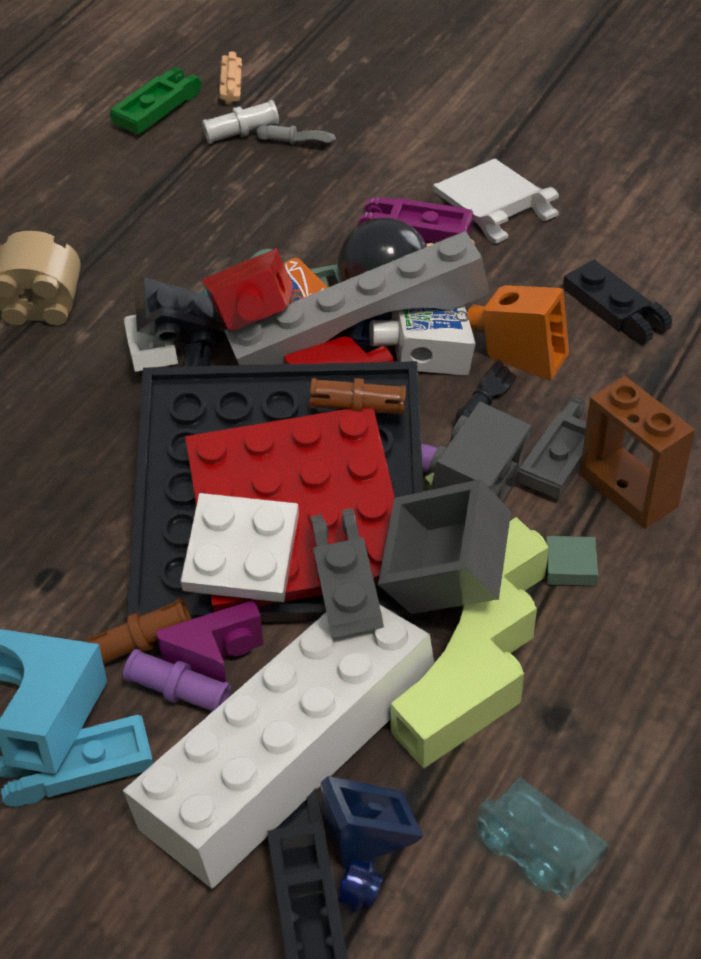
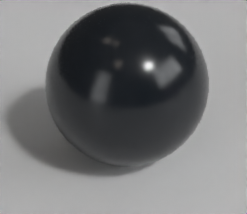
(376, 244)

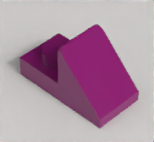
(212, 637)

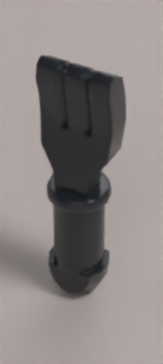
(492, 385)

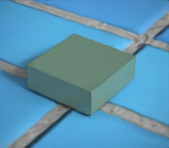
(572, 561)

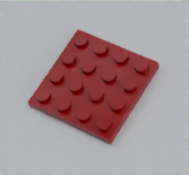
(310, 460)

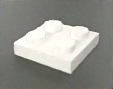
(240, 547)

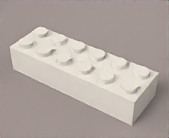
(275, 742)

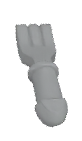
(290, 134)

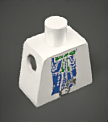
(431, 336)

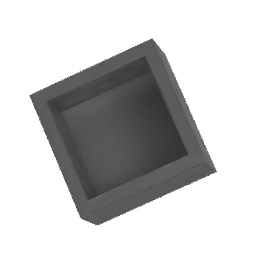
(445, 547)

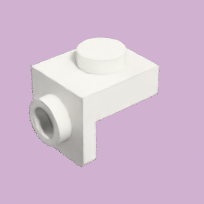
(146, 349)

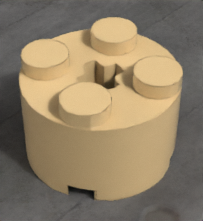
(37, 278)

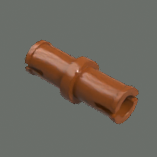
(357, 396)
(139, 631)

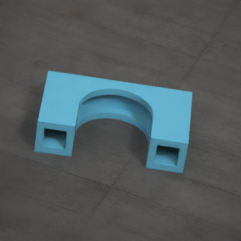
(54, 698)

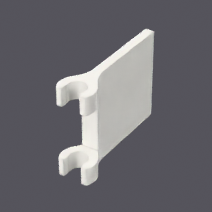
(494, 195)

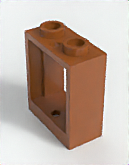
(606, 463)

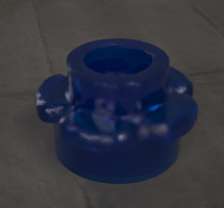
(359, 884)

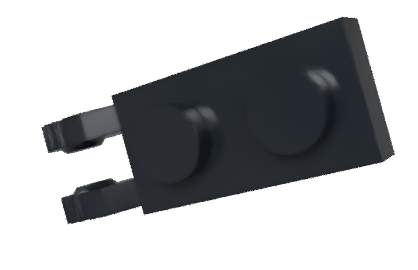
(617, 302)

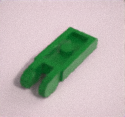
(155, 100)

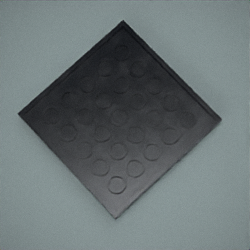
(219, 398)

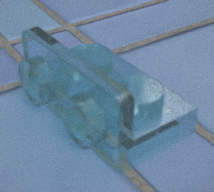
(540, 838)

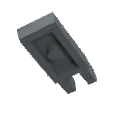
(557, 453)
(346, 579)

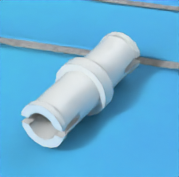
(240, 121)

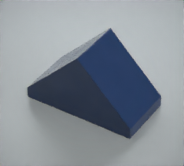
(366, 819)

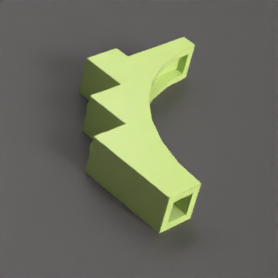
(476, 673)

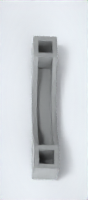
(432, 277)

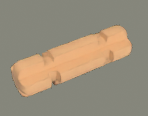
(230, 78)

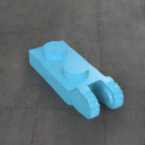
(95, 757)

